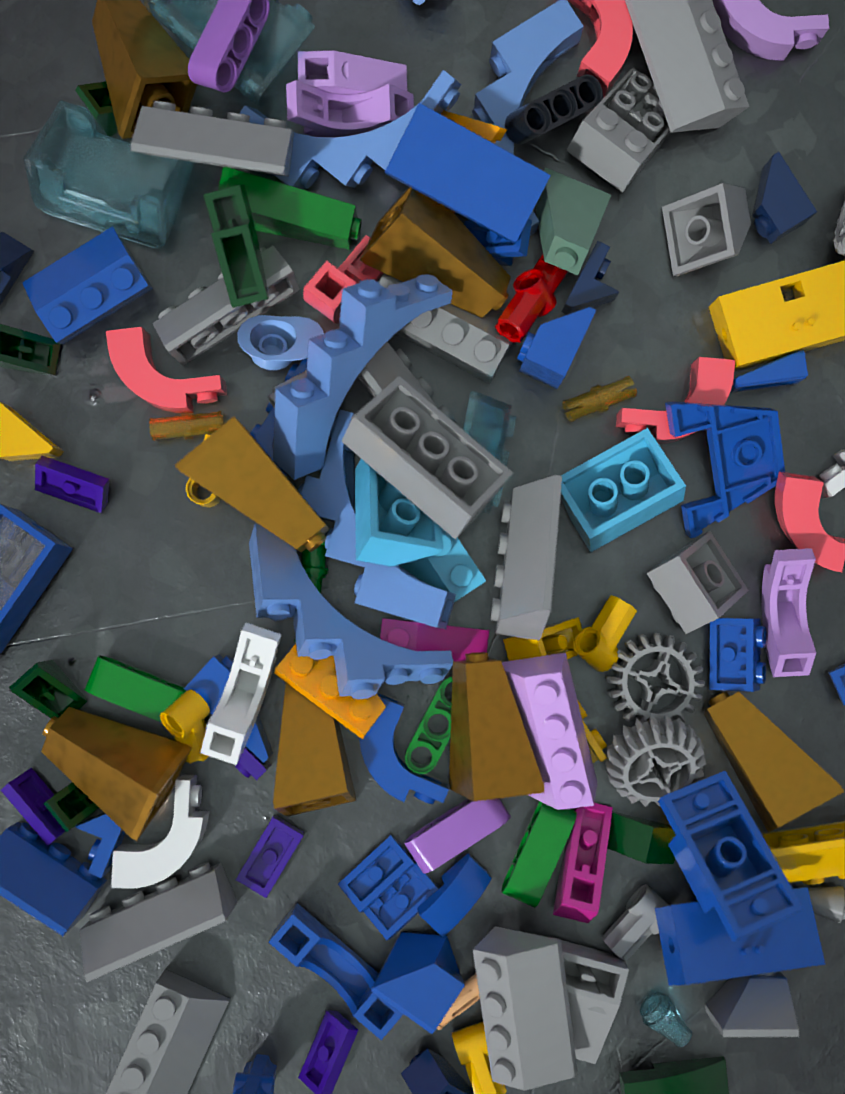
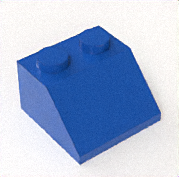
(554, 347)

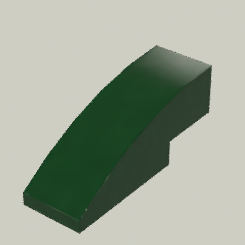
(237, 245)
(678, 1077)

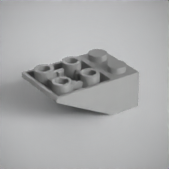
(622, 131)
(594, 994)

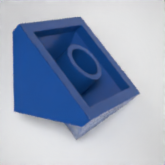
(420, 978)

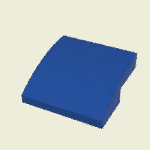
(388, 887)

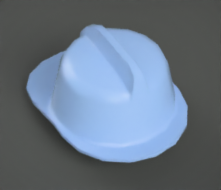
(277, 340)

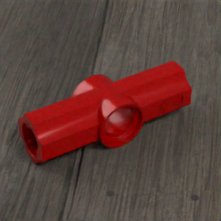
(532, 300)

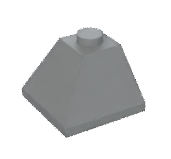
(706, 227)
(754, 1007)

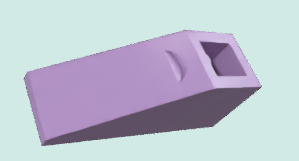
(348, 73)

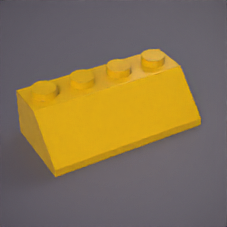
(809, 852)

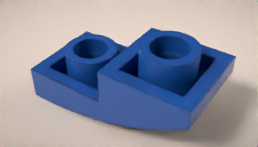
(461, 890)

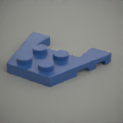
(743, 456)

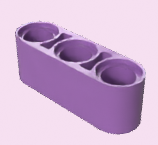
(227, 43)
(455, 832)

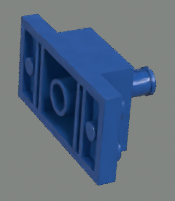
(727, 857)

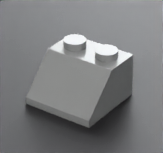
(698, 583)

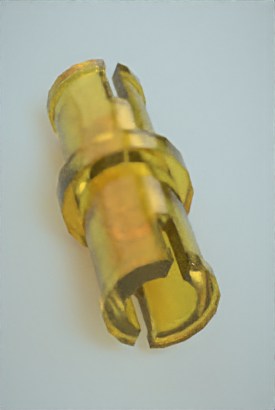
(599, 398)
(185, 425)

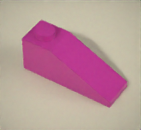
(423, 637)
(584, 864)

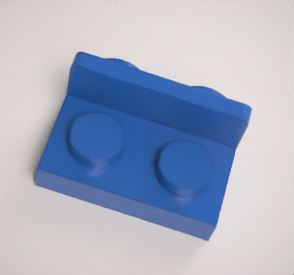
(737, 654)

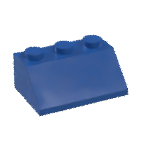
(86, 286)
(45, 878)

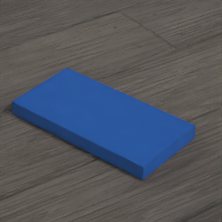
(467, 173)

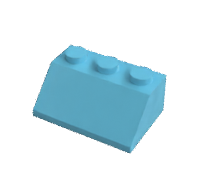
(620, 489)
(389, 524)
(450, 570)

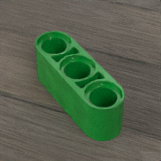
(132, 687)
(425, 736)
(538, 854)

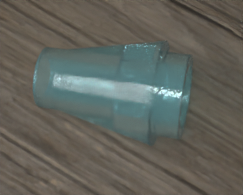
(664, 1018)

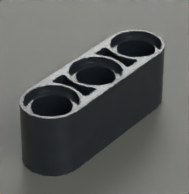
(553, 109)

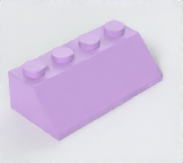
(554, 729)

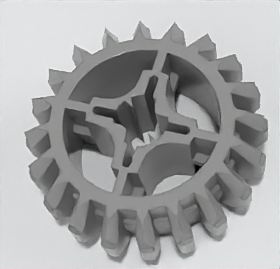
(684, 691)
(673, 746)

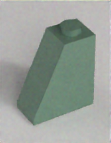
(568, 220)

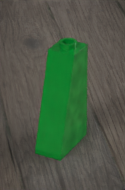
(296, 212)

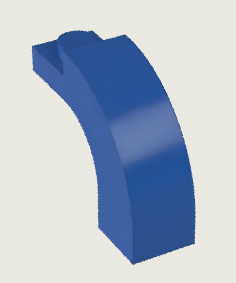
(387, 766)

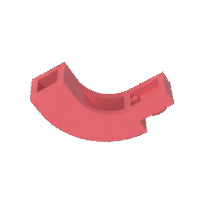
(613, 40)
(326, 286)
(134, 364)
(709, 384)
(797, 512)

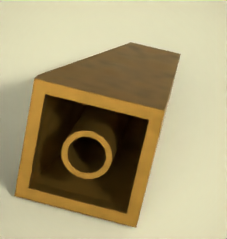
(139, 62)
(428, 238)
(246, 477)
(487, 734)
(310, 760)
(768, 763)
(115, 765)

